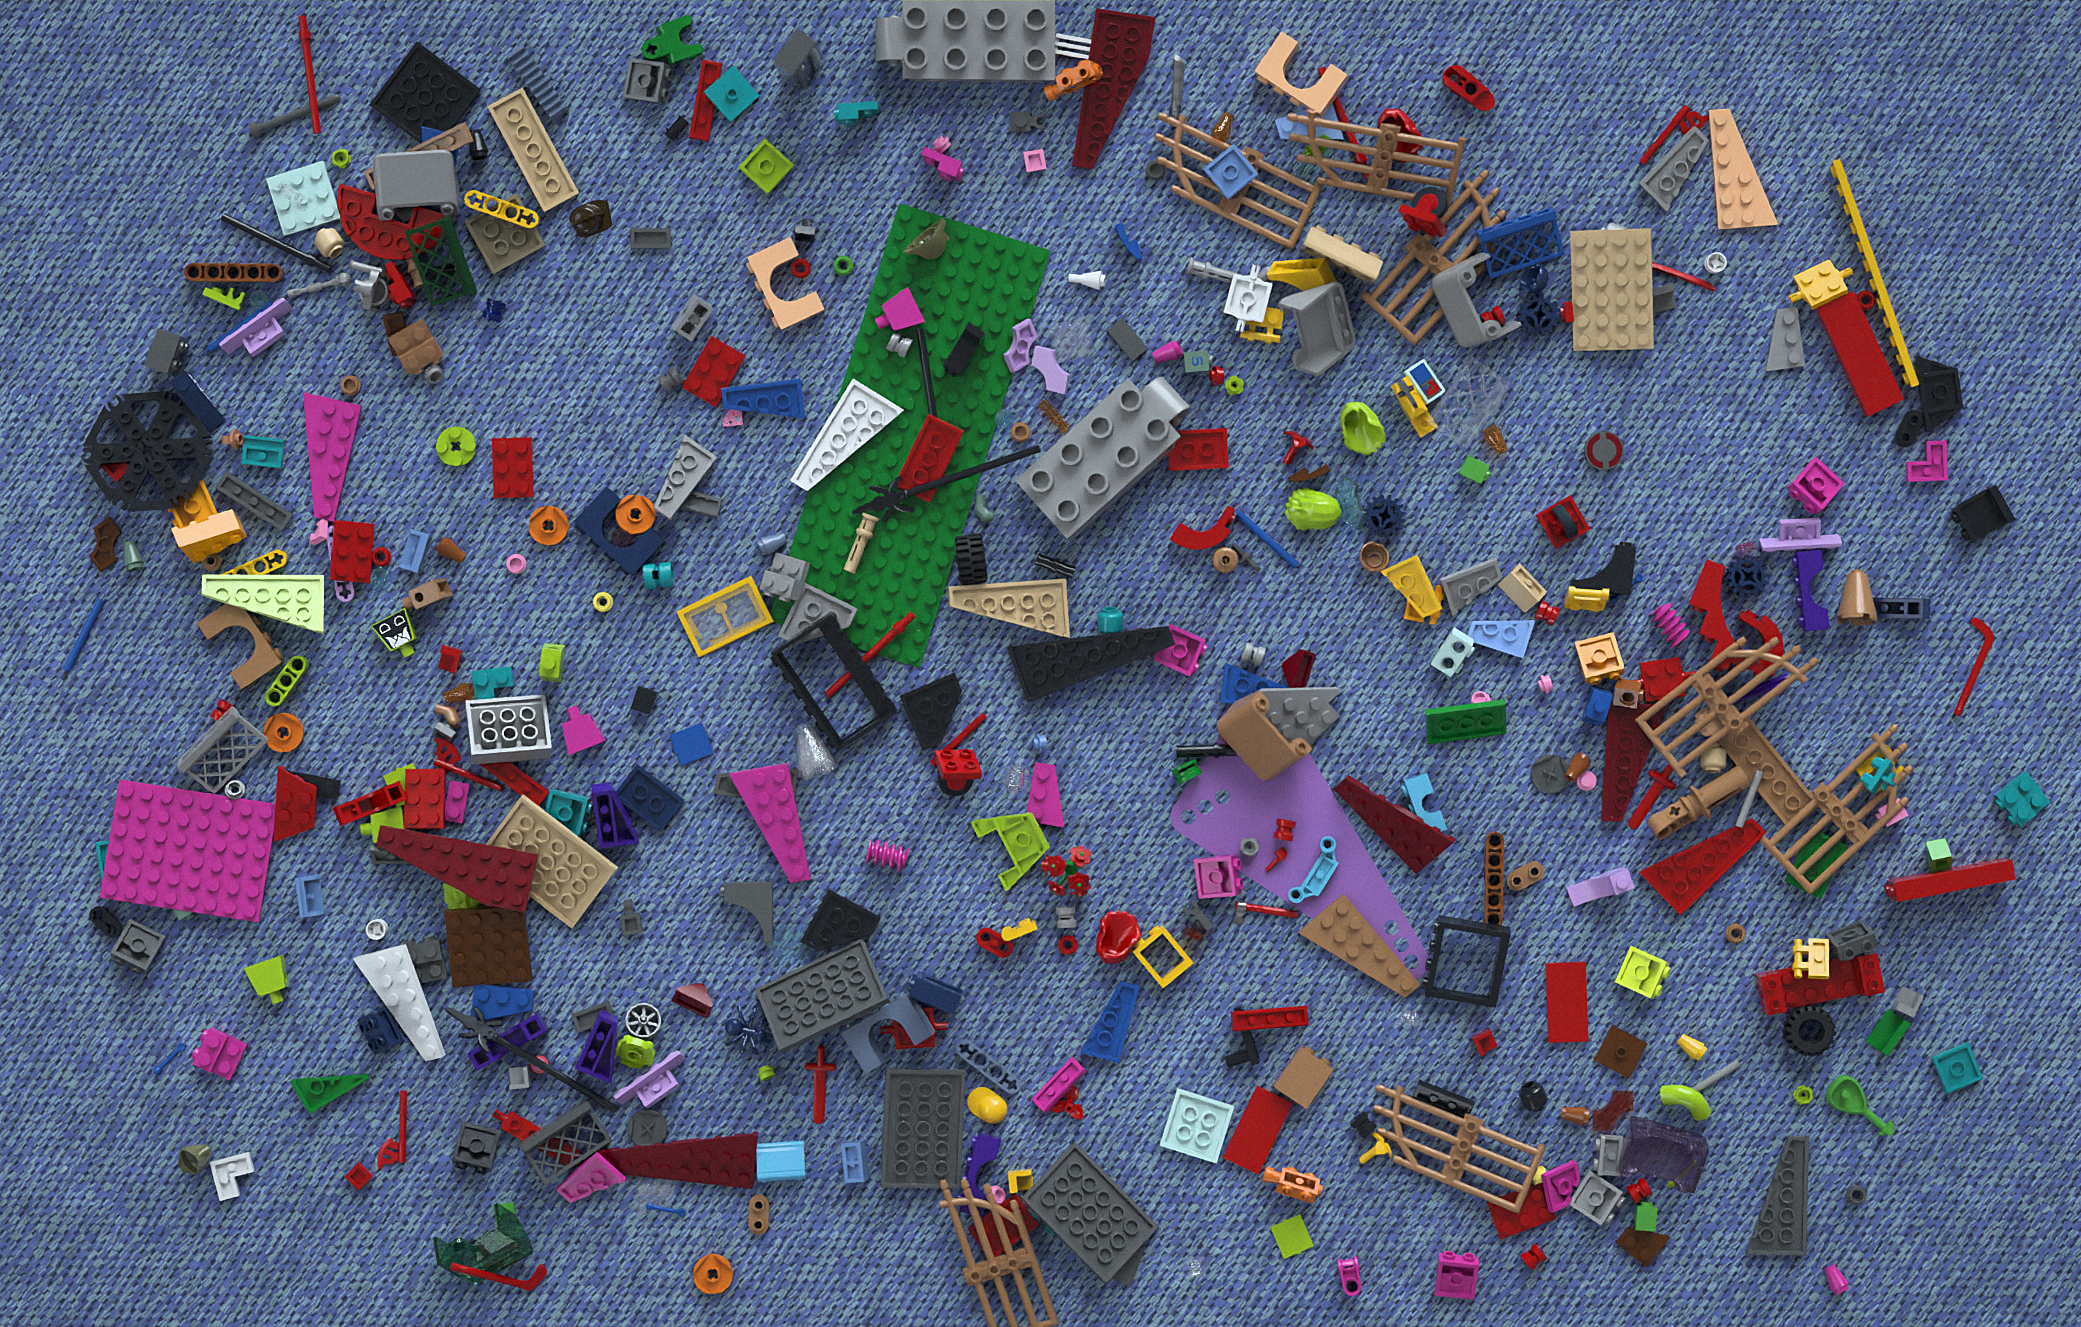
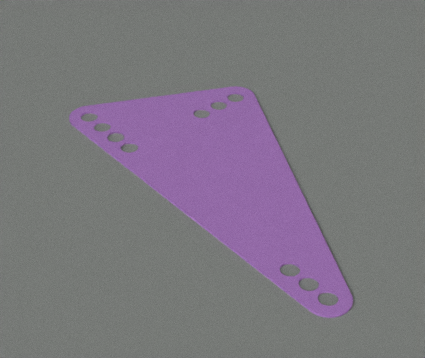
(1302, 797)

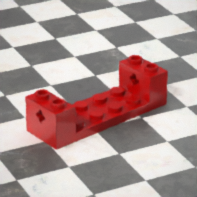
(1781, 991)

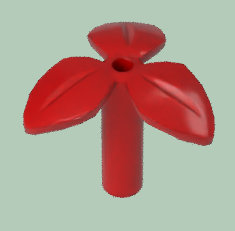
(1298, 442)
(1074, 1110)

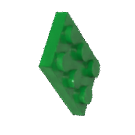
(1820, 866)

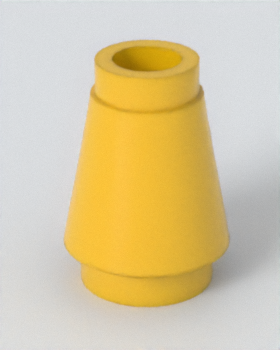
(1692, 1047)

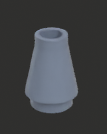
(771, 543)

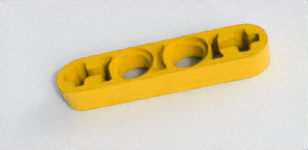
(502, 208)
(250, 566)

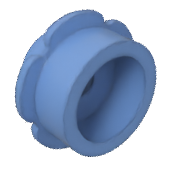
(1039, 743)

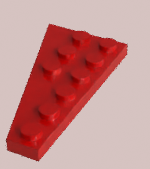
(1692, 871)

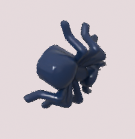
(745, 1030)

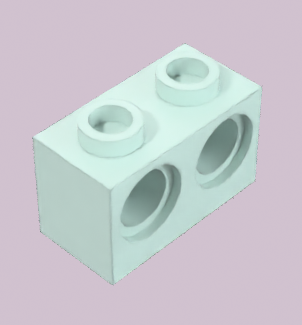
(1449, 650)

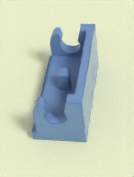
(415, 551)
(309, 896)
(855, 1161)

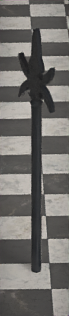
(891, 498)
(482, 1030)

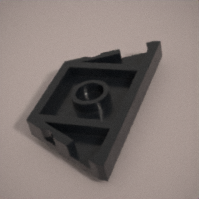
(1938, 391)

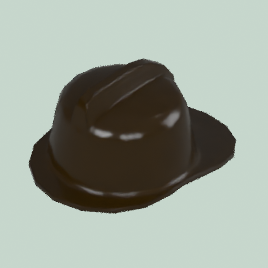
(591, 218)

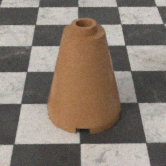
(1857, 601)

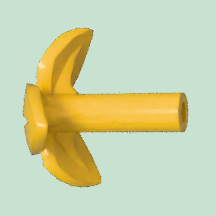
(1379, 1149)

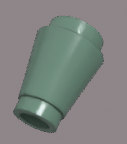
(132, 557)

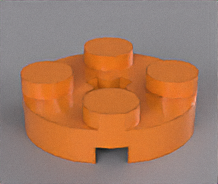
(635, 503)
(549, 514)
(280, 721)
(712, 1262)

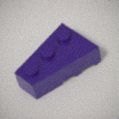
(612, 819)
(599, 1048)

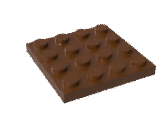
(487, 946)

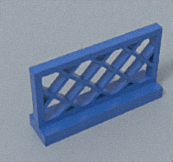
(1515, 226)

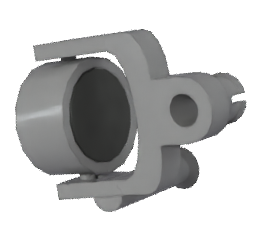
(373, 289)

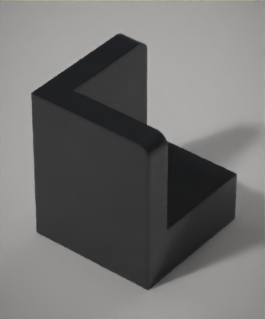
(644, 699)

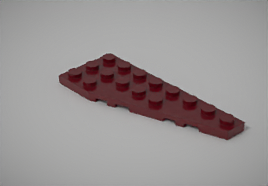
(1121, 49)

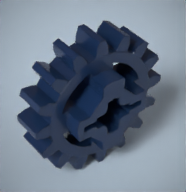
(1540, 303)
(1392, 518)
(1756, 584)

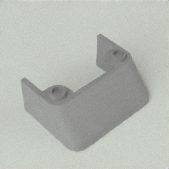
(1458, 308)

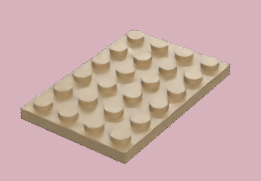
(1612, 289)
(566, 869)

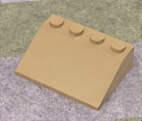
(1342, 255)

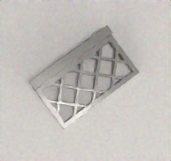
(207, 742)

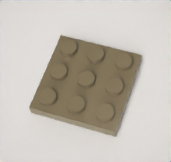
(503, 241)

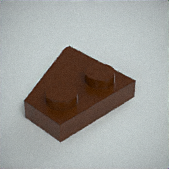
(1642, 1244)

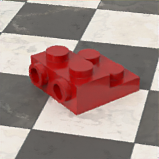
(400, 290)

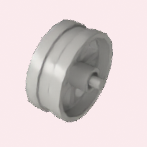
(643, 1021)

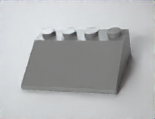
(508, 729)

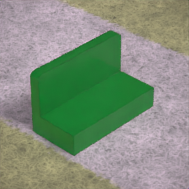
(1887, 1032)

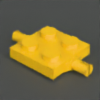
(1820, 284)

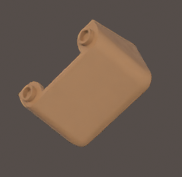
(1257, 739)

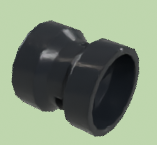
(1363, 1124)

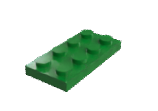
(1466, 721)

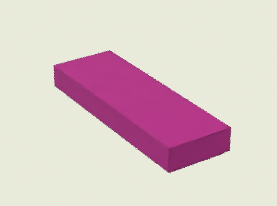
(1058, 1085)

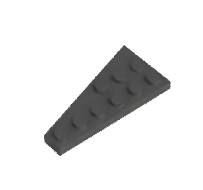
(1783, 1217)

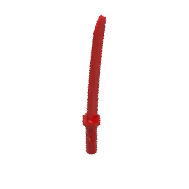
(1681, 275)

